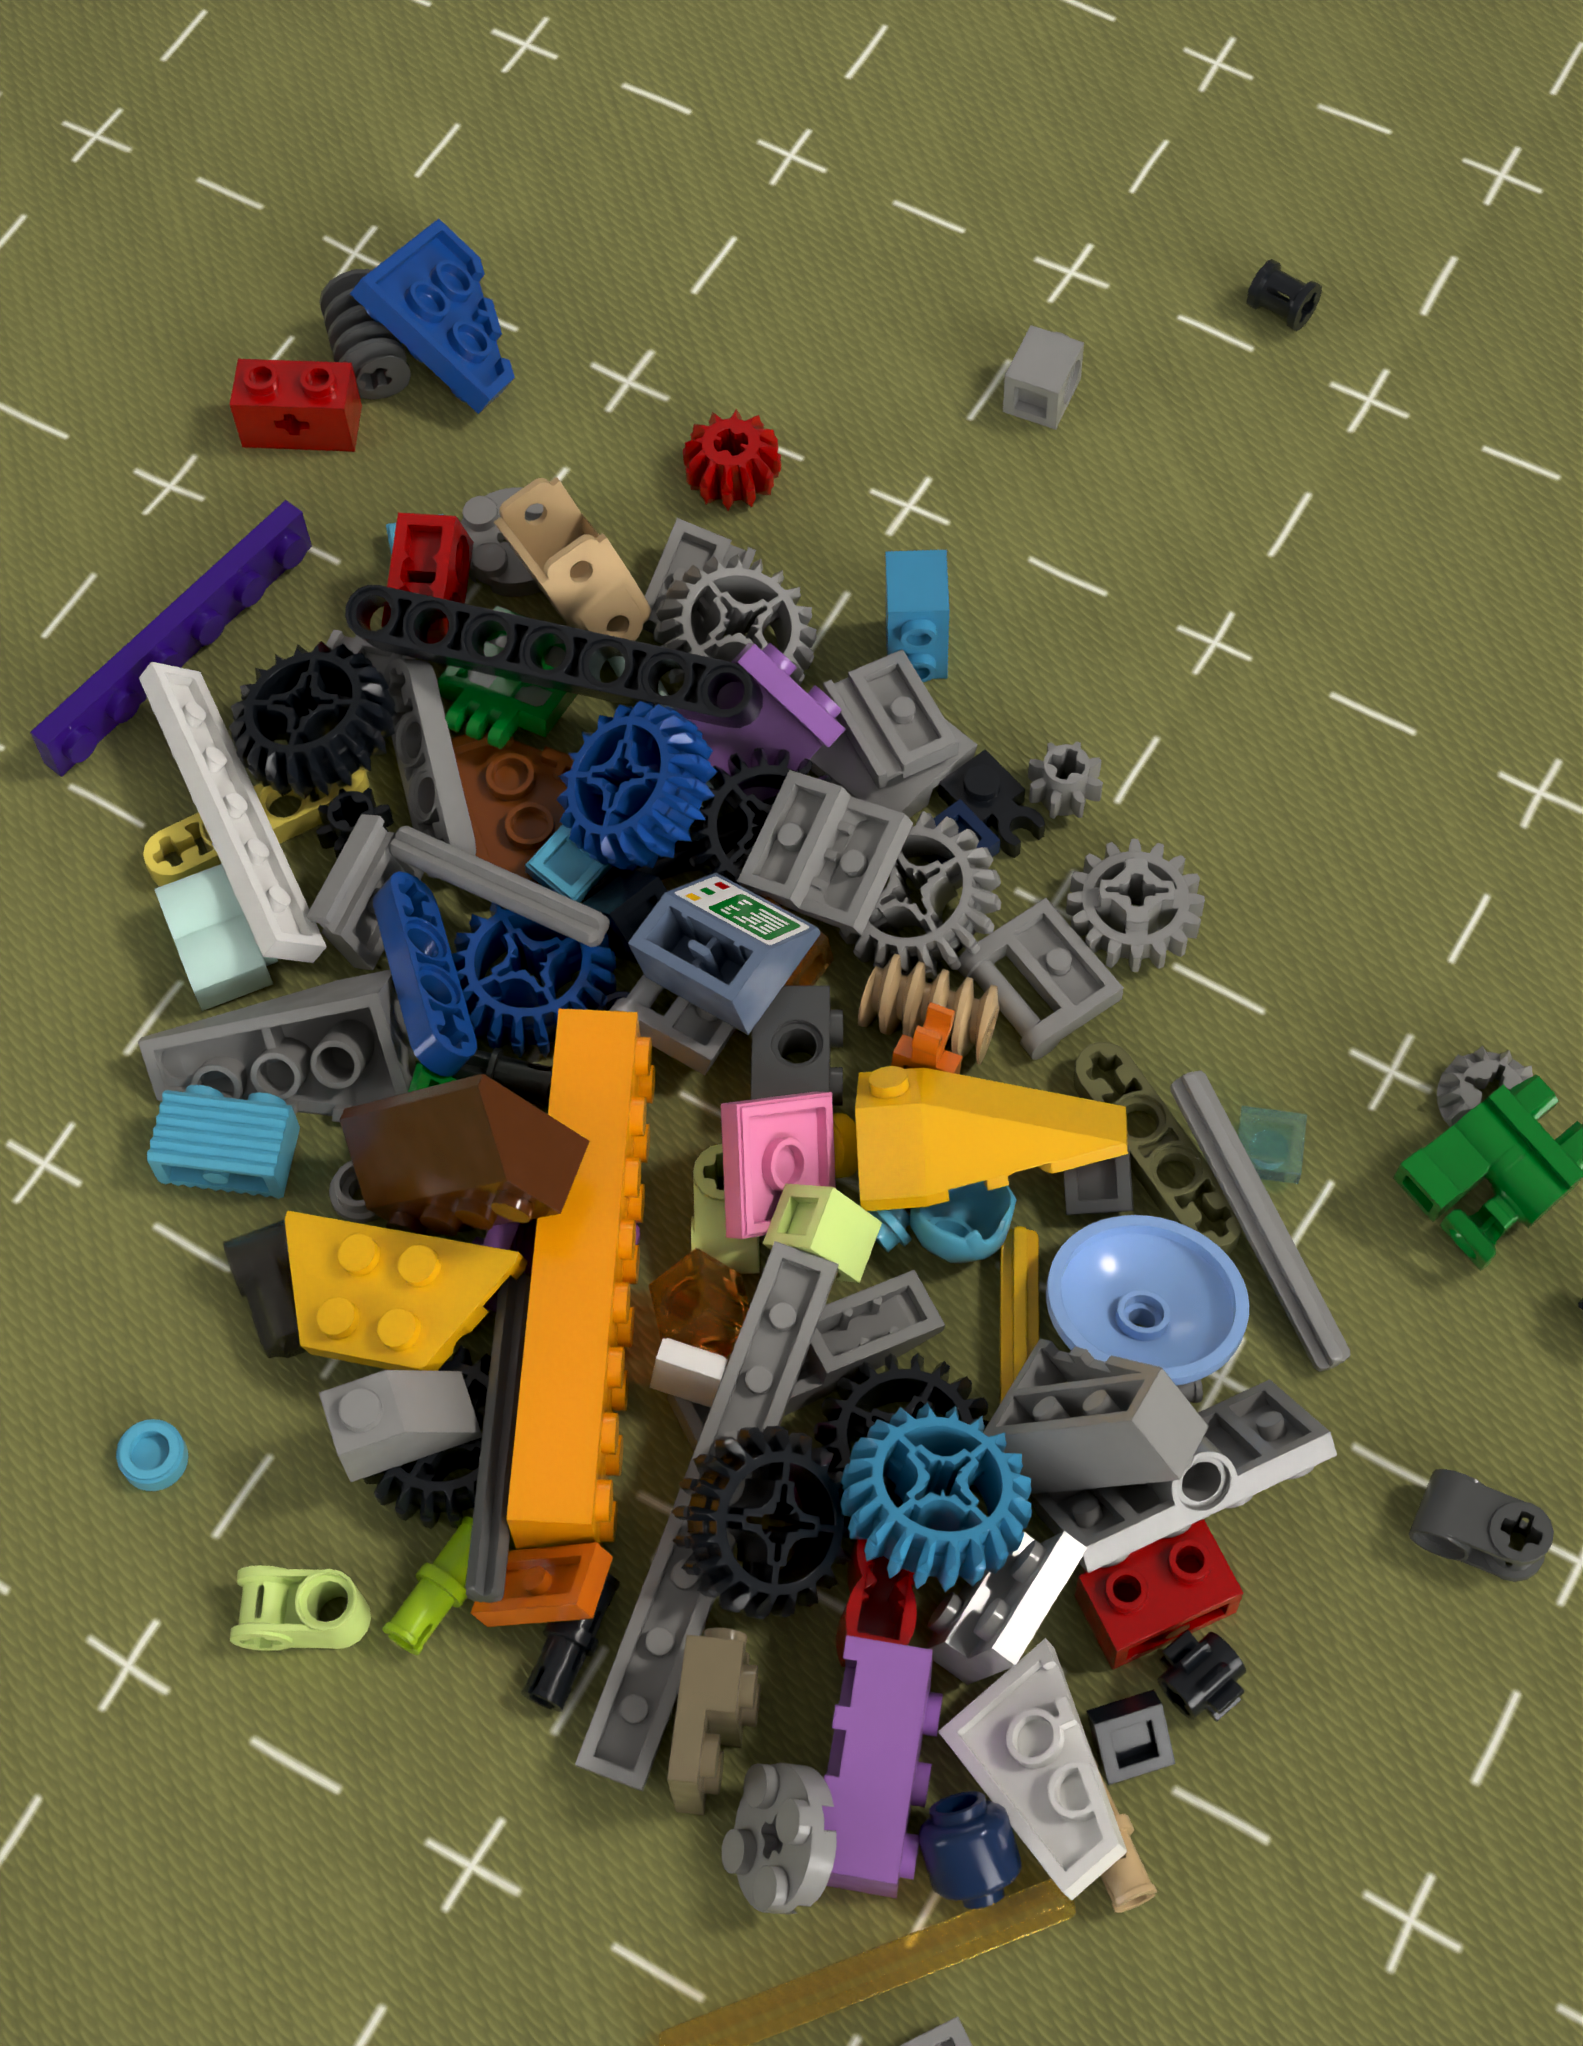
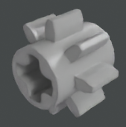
(1065, 780)

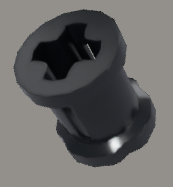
(1303, 296)

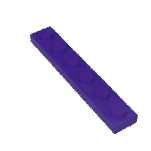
(172, 637)

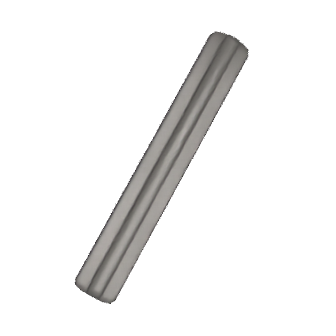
(500, 886)

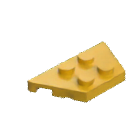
(388, 1292)

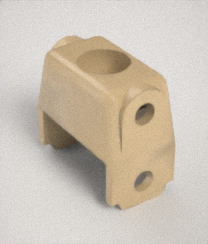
(593, 593)

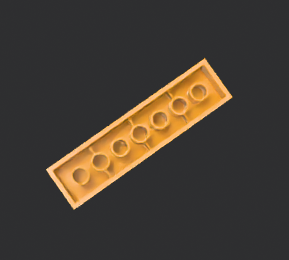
(581, 1290)

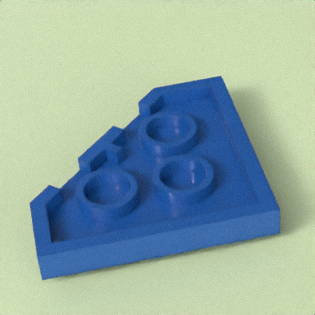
(437, 309)

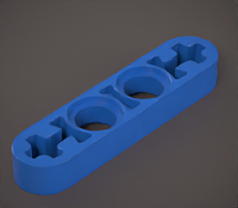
(424, 974)

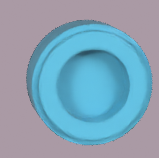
(152, 1455)

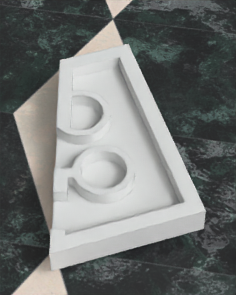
(1035, 1761)

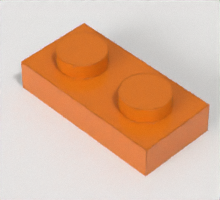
(549, 1585)

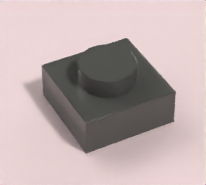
(1099, 1187)

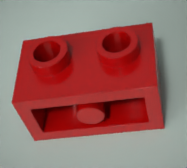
(1158, 1594)

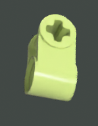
(709, 1219)
(284, 1608)

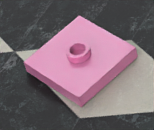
(771, 1146)

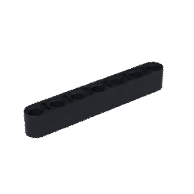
(530, 638)

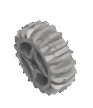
(732, 604)
(938, 886)

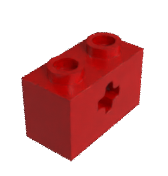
(296, 405)

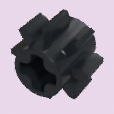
(343, 814)
(1201, 1675)

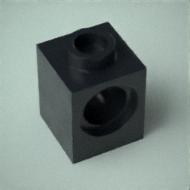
(626, 905)

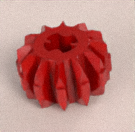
(732, 459)

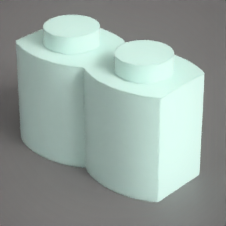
(213, 937)

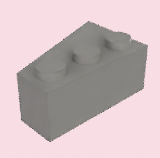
(1096, 1422)

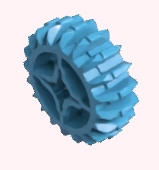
(938, 1531)

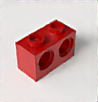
(430, 559)

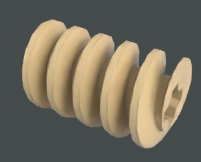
(906, 999)

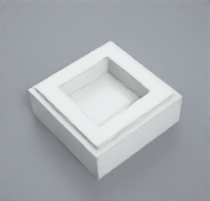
(688, 1372)

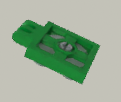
(502, 701)

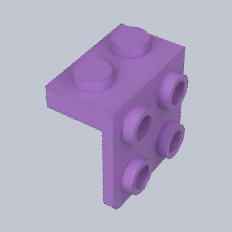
(787, 720)

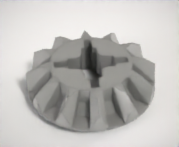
(1476, 1070)

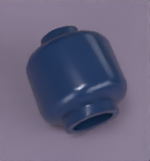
(969, 1849)

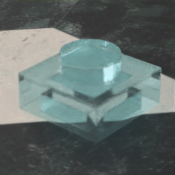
(1273, 1142)

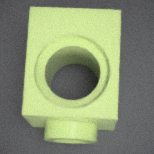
(826, 1226)

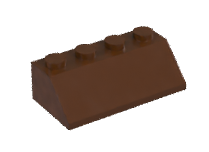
(460, 1157)

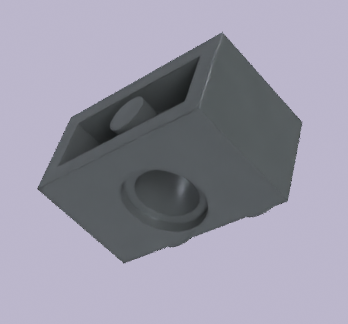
(797, 1022)

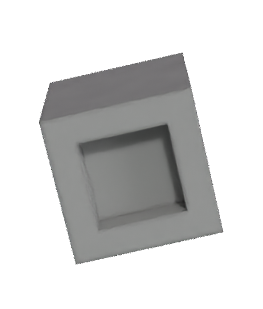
(1043, 377)

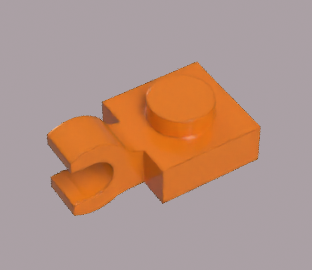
(929, 1043)

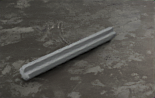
(1260, 1221)

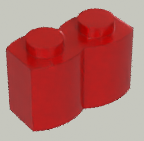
(877, 1605)

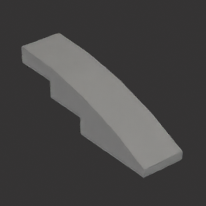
(850, 1331)

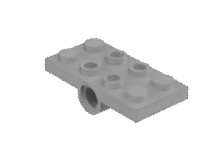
(1246, 1449)

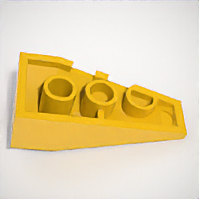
(949, 1130)

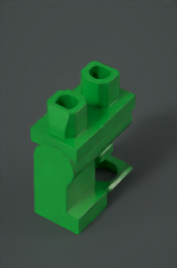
(1510, 1150)

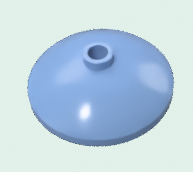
(1150, 1276)

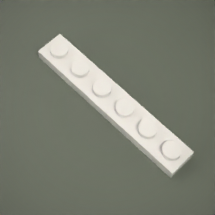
(232, 814)

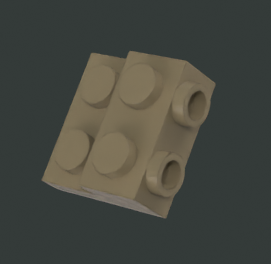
(713, 1706)

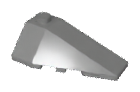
(309, 1048)

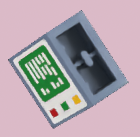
(722, 948)

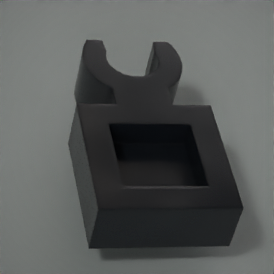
(994, 799)

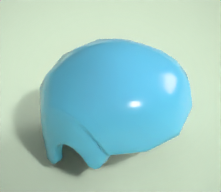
(966, 1226)

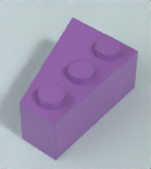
(877, 1765)

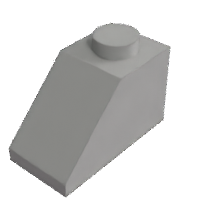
(398, 1418)

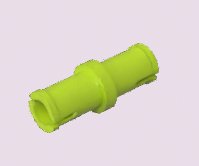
(437, 1590)

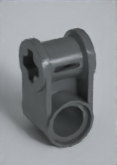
(1475, 1524)

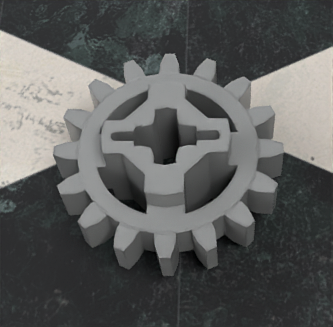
(1165, 899)

